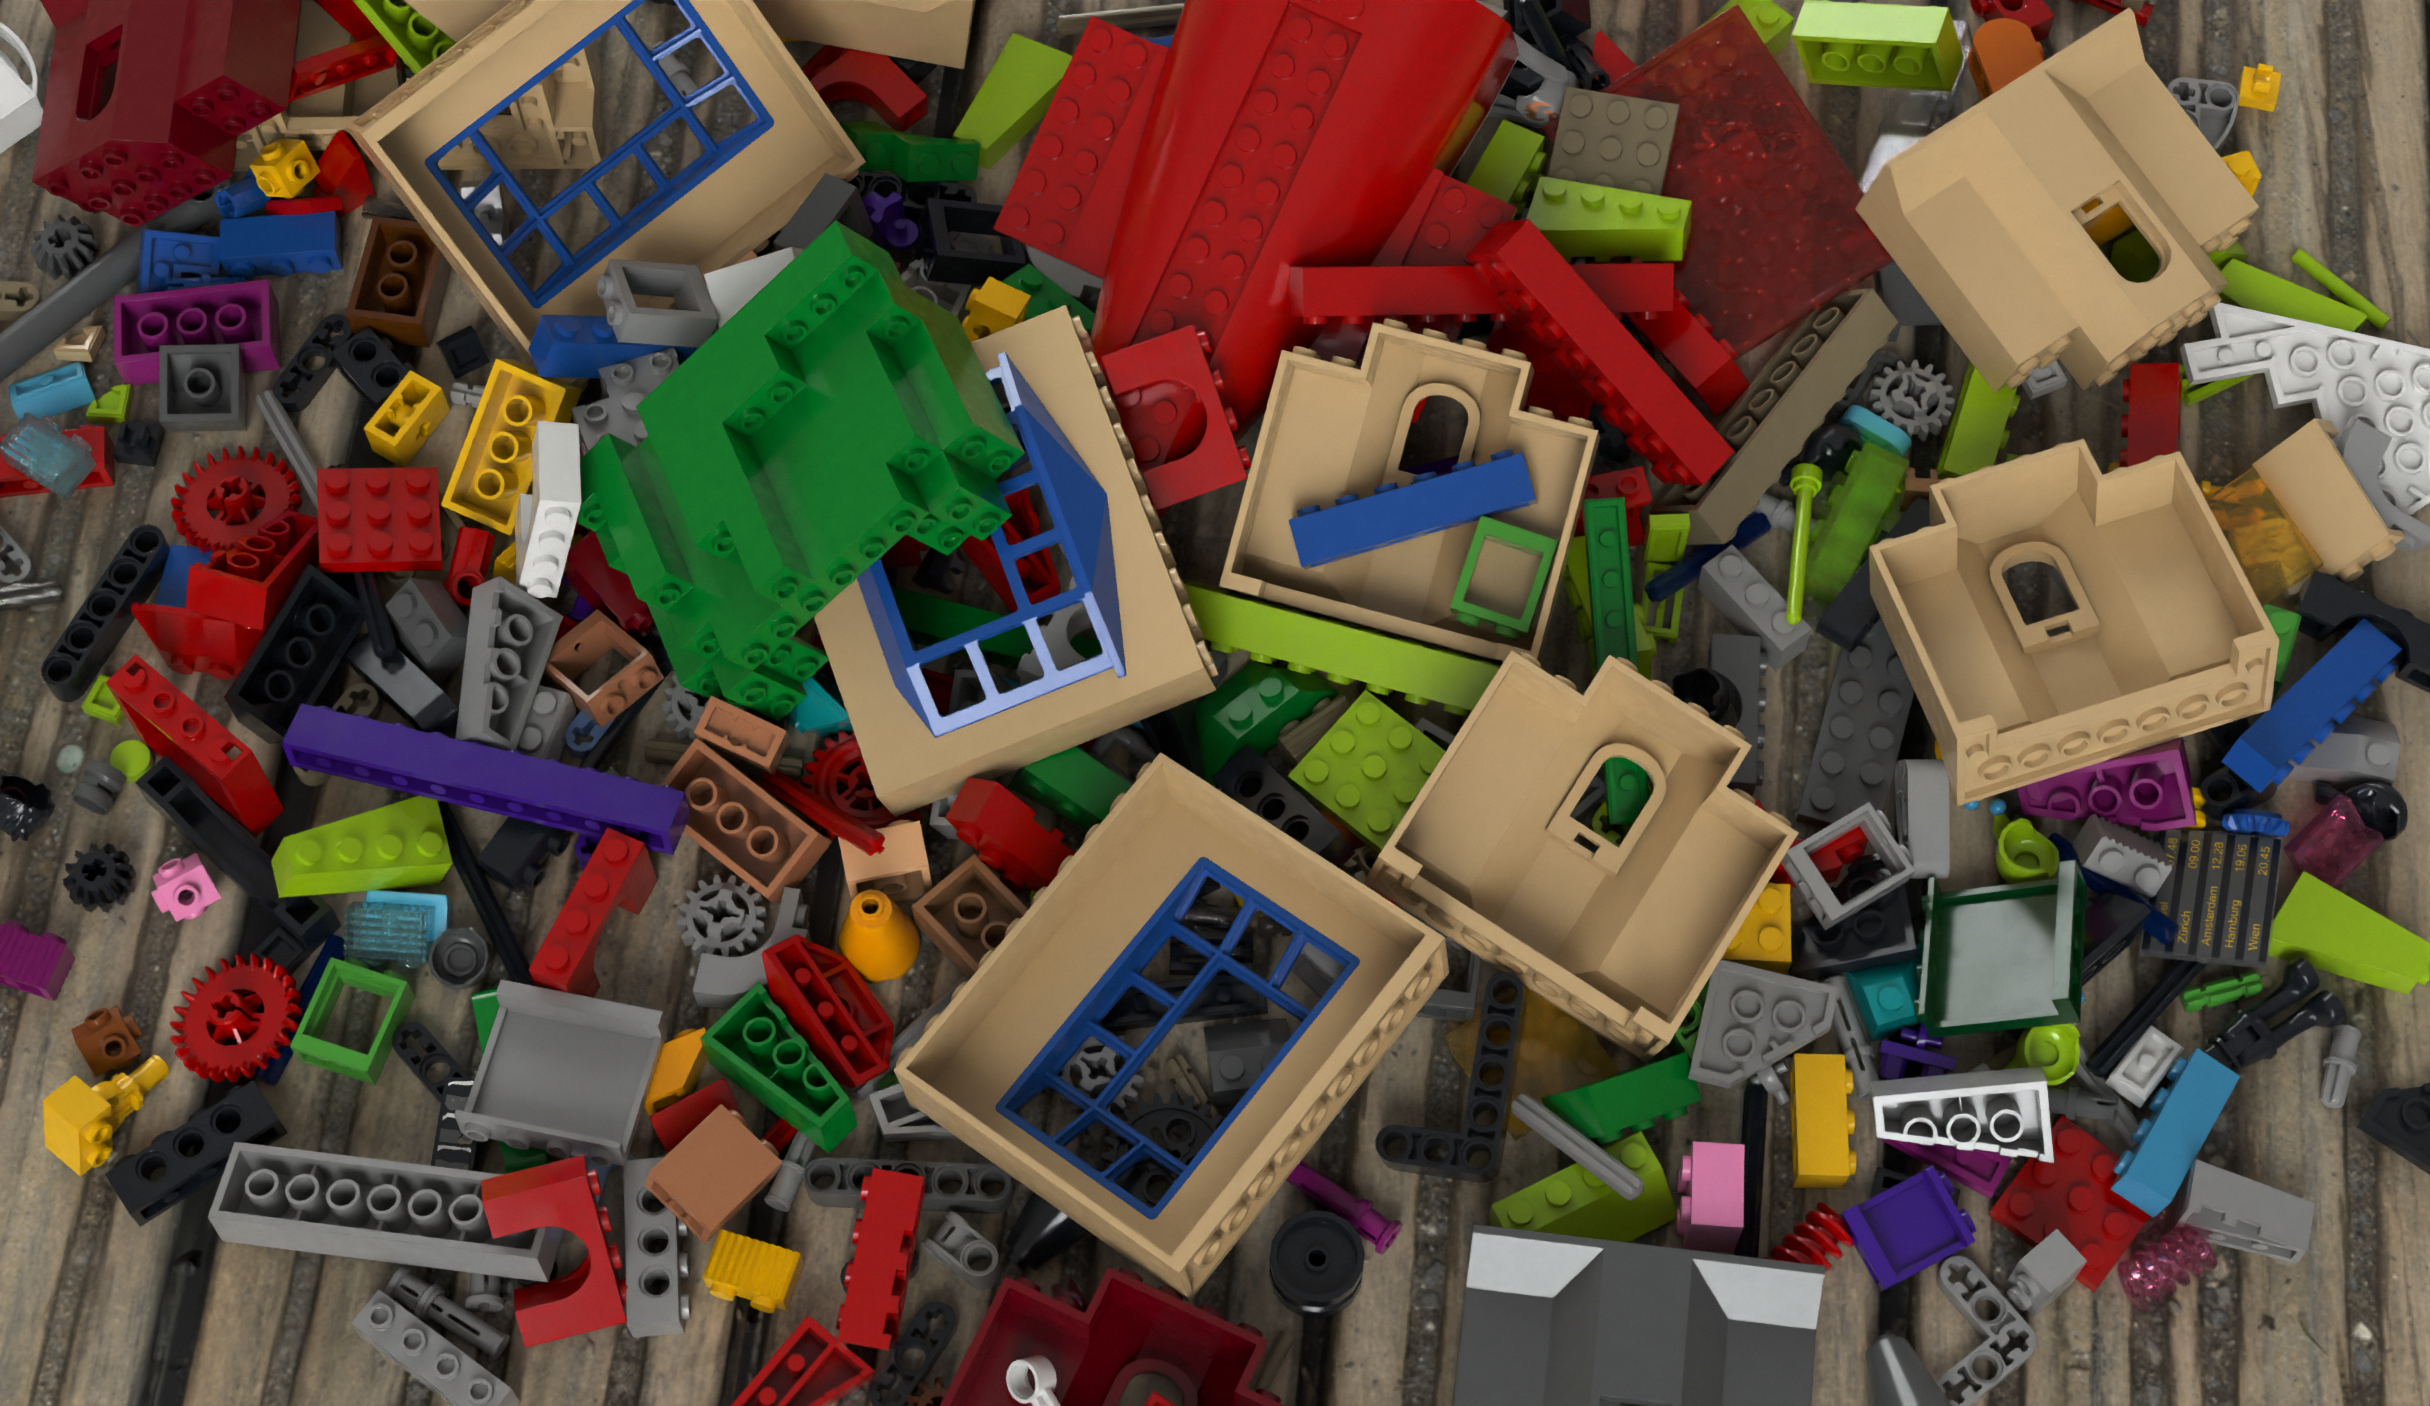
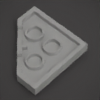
(1756, 1020)

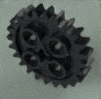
(1160, 1117)

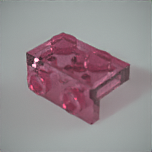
(2333, 843)

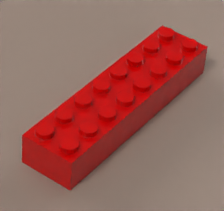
(1598, 353)

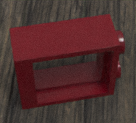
(607, 589)

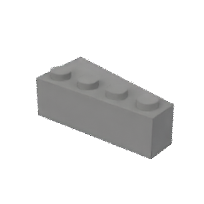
(503, 662)

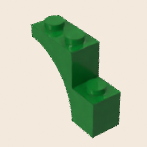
(913, 156)

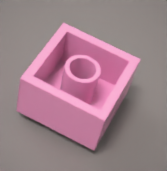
(1712, 1197)

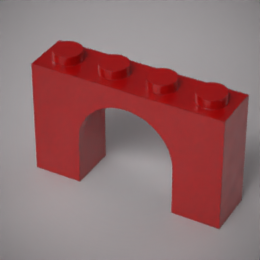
(875, 82)
(1182, 359)
(613, 877)
(560, 1197)

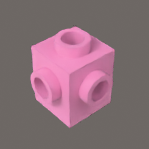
(184, 888)

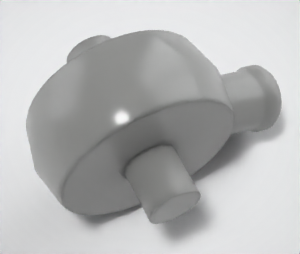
(1773, 1081)

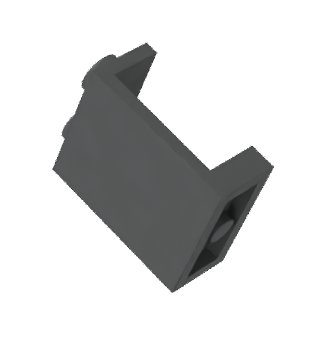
(1902, 300)

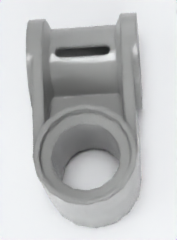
(958, 1246)

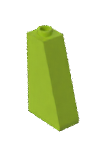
(1013, 97)
(2273, 295)
(2347, 938)

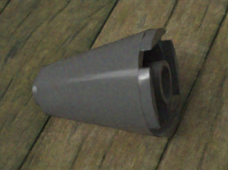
(1899, 1375)

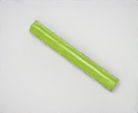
(2340, 288)

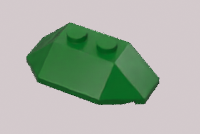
(1254, 710)

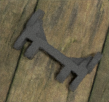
(1875, 365)

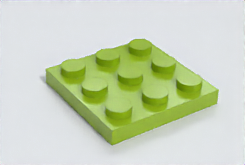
(1367, 770)

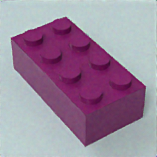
(196, 316)

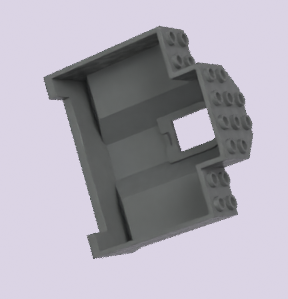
(1631, 1325)

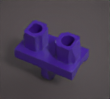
(889, 222)
(1896, 1055)

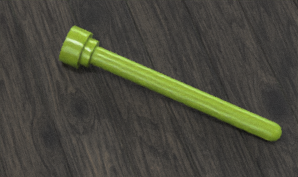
(1805, 483)

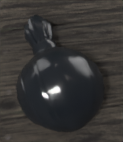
(1828, 449)
(1704, 689)
(2377, 804)

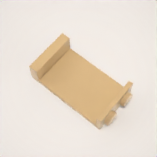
(2327, 501)

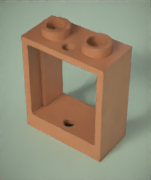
(596, 638)
(729, 726)

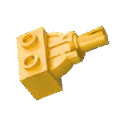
(84, 1118)

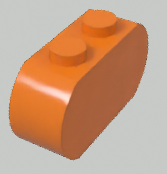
(2001, 54)

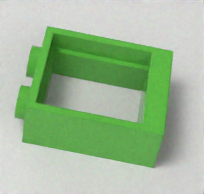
(1515, 538)
(338, 1059)

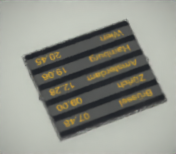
(2218, 896)

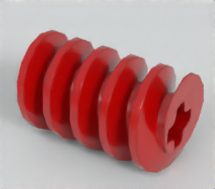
(1814, 1239)

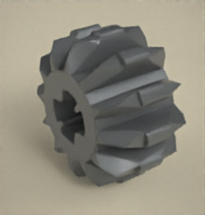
(64, 247)

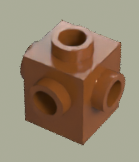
(108, 1040)

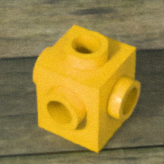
(284, 168)

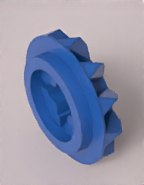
(2255, 823)

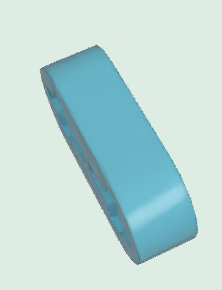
(1876, 430)

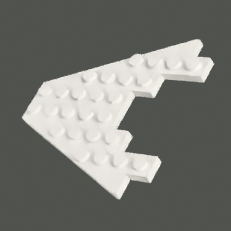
(2342, 377)

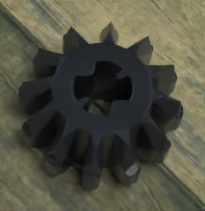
(99, 877)

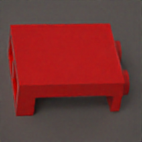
(1623, 483)

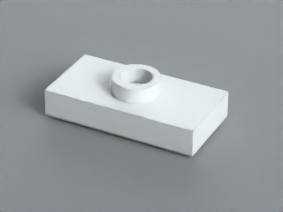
(2144, 1066)

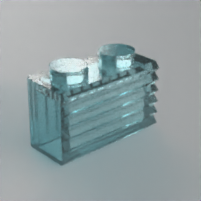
(47, 454)
(389, 933)

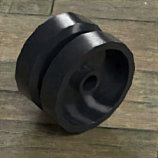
(1334, 1249)

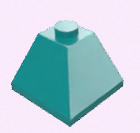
(822, 709)
(1886, 997)

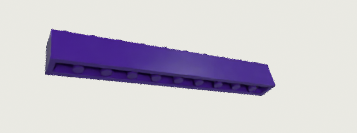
(485, 777)

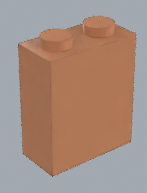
(713, 1172)

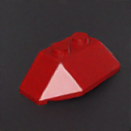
(196, 640)
(830, 1009)

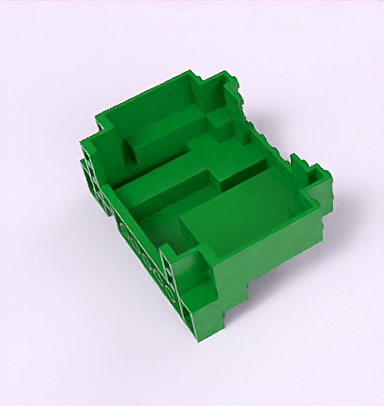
(794, 464)

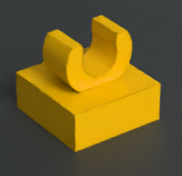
(2259, 87)

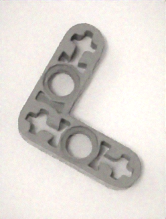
(1993, 1332)

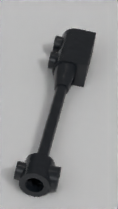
(520, 845)

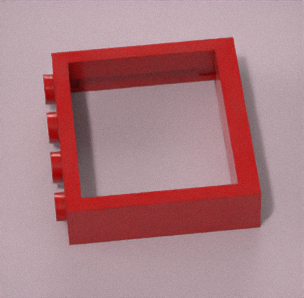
(346, 62)
(196, 743)

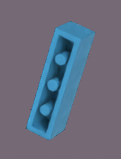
(2174, 1132)

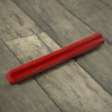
(824, 813)

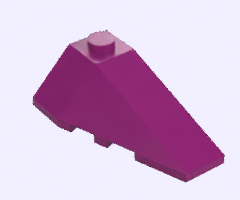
(2134, 789)

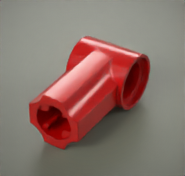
(469, 562)

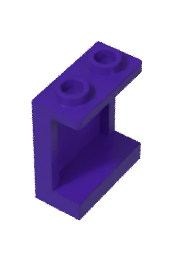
(1908, 1227)

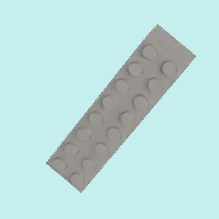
(371, 1212)

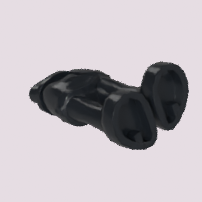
(2248, 1037)

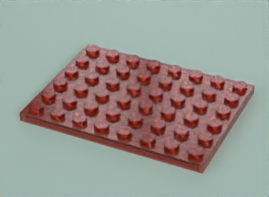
(1764, 183)

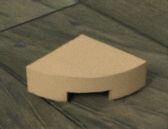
(82, 346)

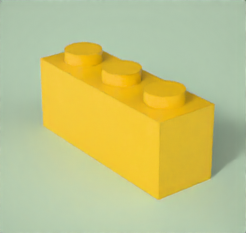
(1821, 1121)

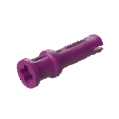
(1359, 1213)

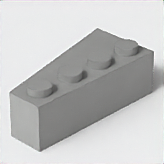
(1972, 1110)

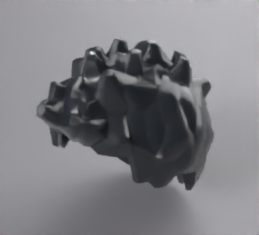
(23, 805)

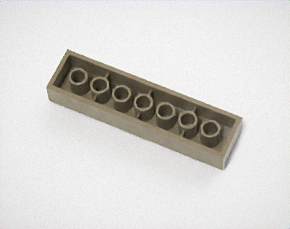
(1781, 412)

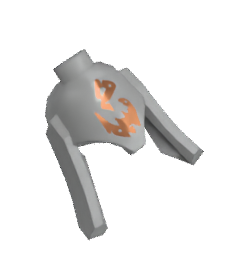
(1547, 101)

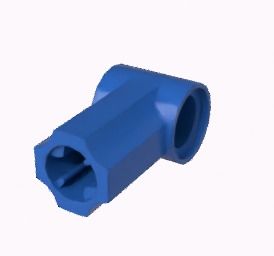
(241, 197)

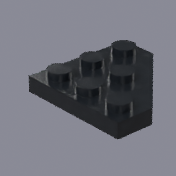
(1866, 939)
(2402, 1123)

